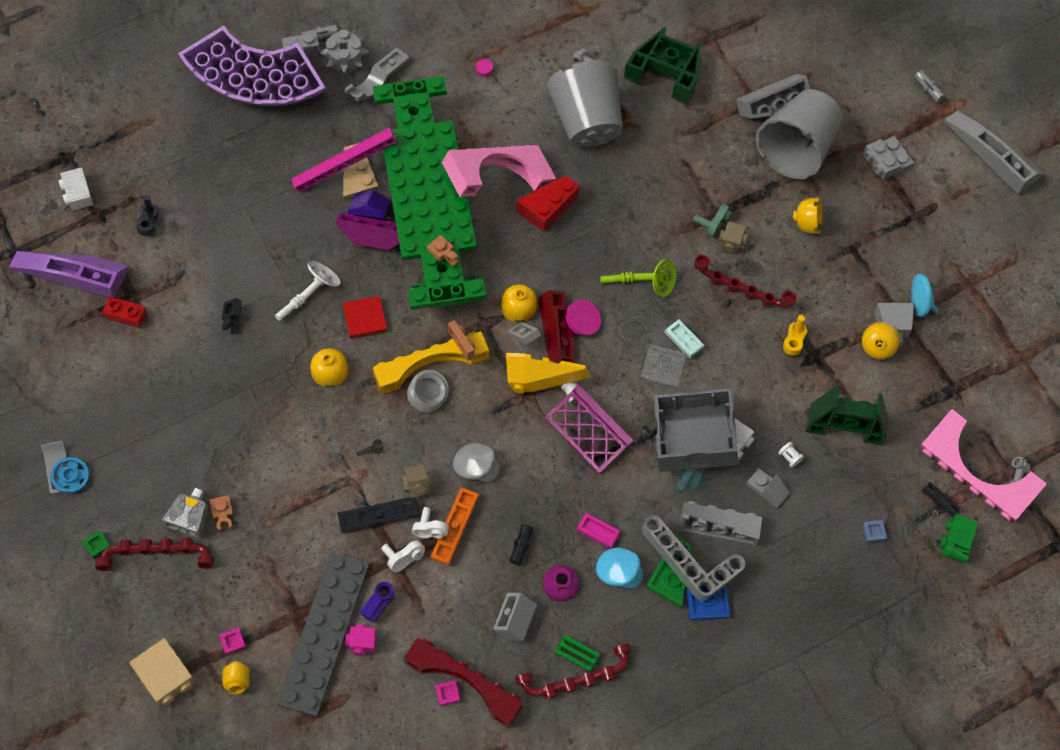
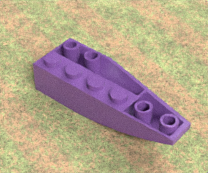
(77, 271)

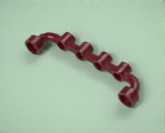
(787, 299)
(166, 546)
(569, 684)

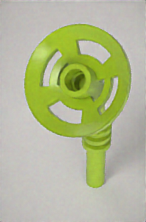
(657, 278)

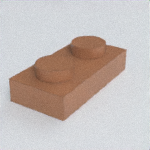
(458, 335)

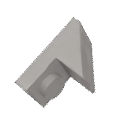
(524, 336)
(769, 488)

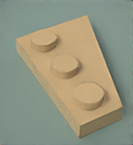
(358, 178)

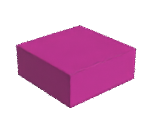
(232, 641)
(447, 693)

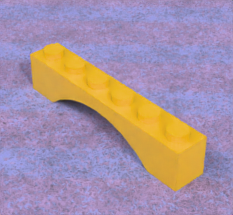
(392, 374)

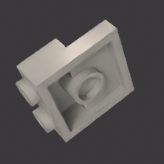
(887, 157)

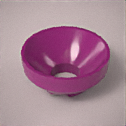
(561, 592)

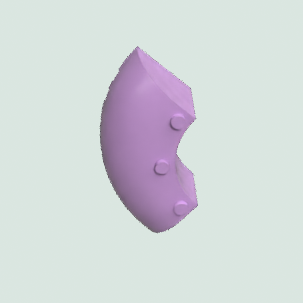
(252, 73)

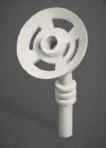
(321, 277)

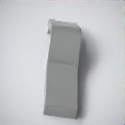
(380, 73)

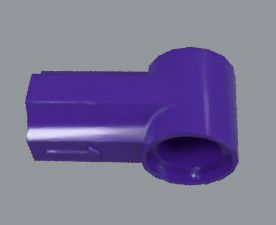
(377, 603)

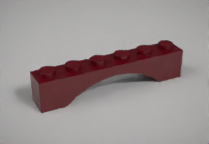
(427, 659)

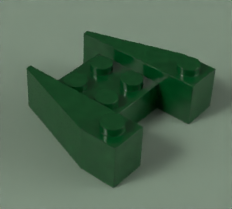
(669, 58)
(848, 416)

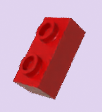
(124, 312)

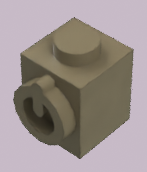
(733, 237)
(416, 481)

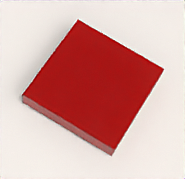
(365, 317)

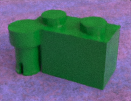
(958, 538)

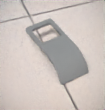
(52, 454)

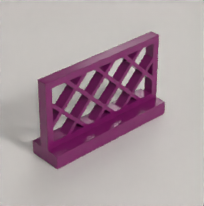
(600, 416)

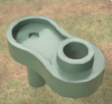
(722, 215)

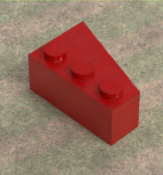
(548, 203)

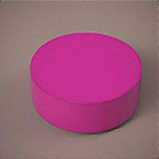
(484, 68)

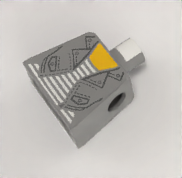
(187, 514)

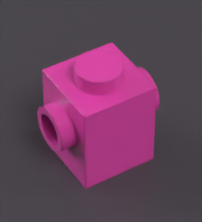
(361, 640)

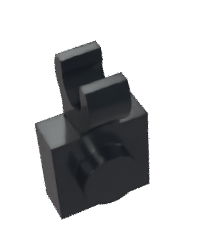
(230, 313)

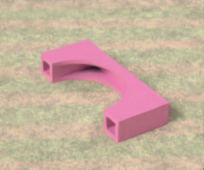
(525, 160)
(1009, 498)

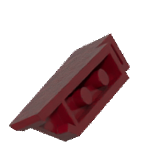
(555, 327)

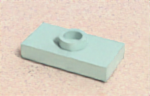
(684, 339)

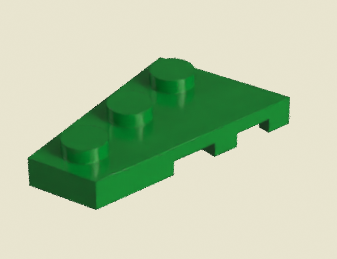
(665, 581)

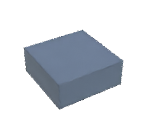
(874, 531)

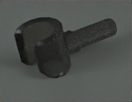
(372, 448)

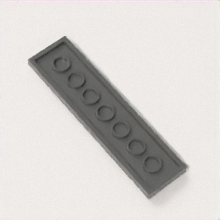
(323, 635)

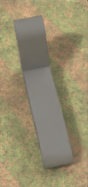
(689, 563)

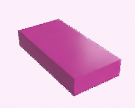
(598, 531)

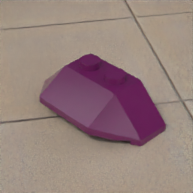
(369, 230)

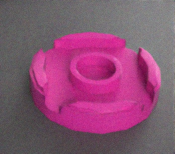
(583, 317)

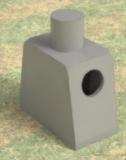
(898, 315)

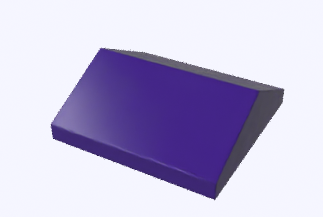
(370, 204)

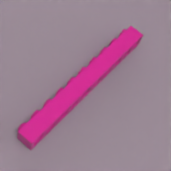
(344, 160)

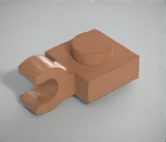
(442, 249)

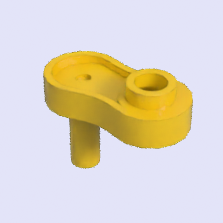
(796, 334)

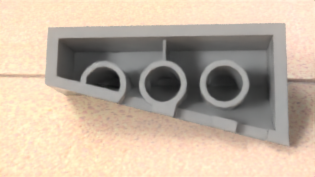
(772, 97)
(720, 523)

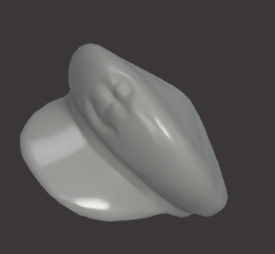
(427, 391)
(476, 462)

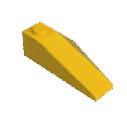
(534, 375)

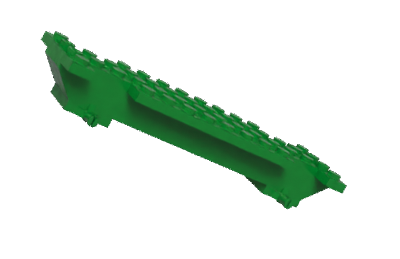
(424, 194)

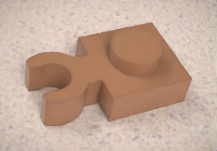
(221, 510)

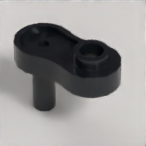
(148, 215)

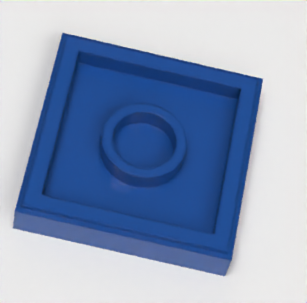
(714, 608)

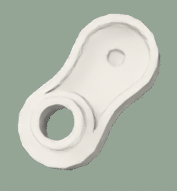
(429, 529)
(403, 558)

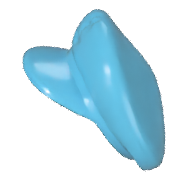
(922, 296)
(620, 568)

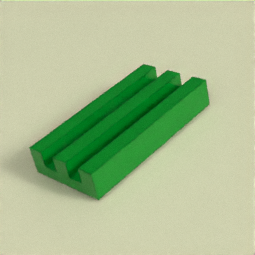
(578, 645)

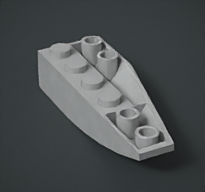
(1000, 155)

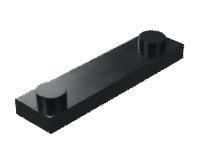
(378, 514)

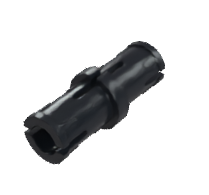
(941, 499)
(521, 544)

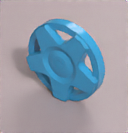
(70, 475)

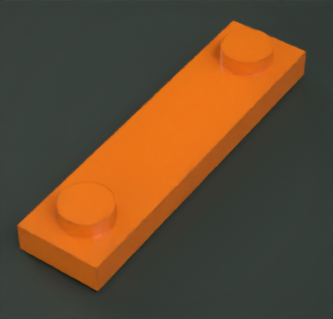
(457, 522)

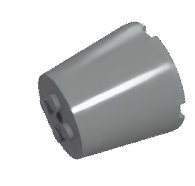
(588, 102)
(800, 134)

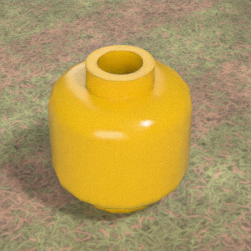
(236, 677)

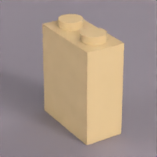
(162, 672)

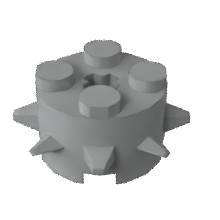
(344, 51)

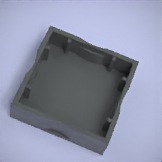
(695, 430)

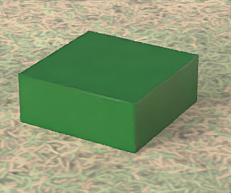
(96, 544)

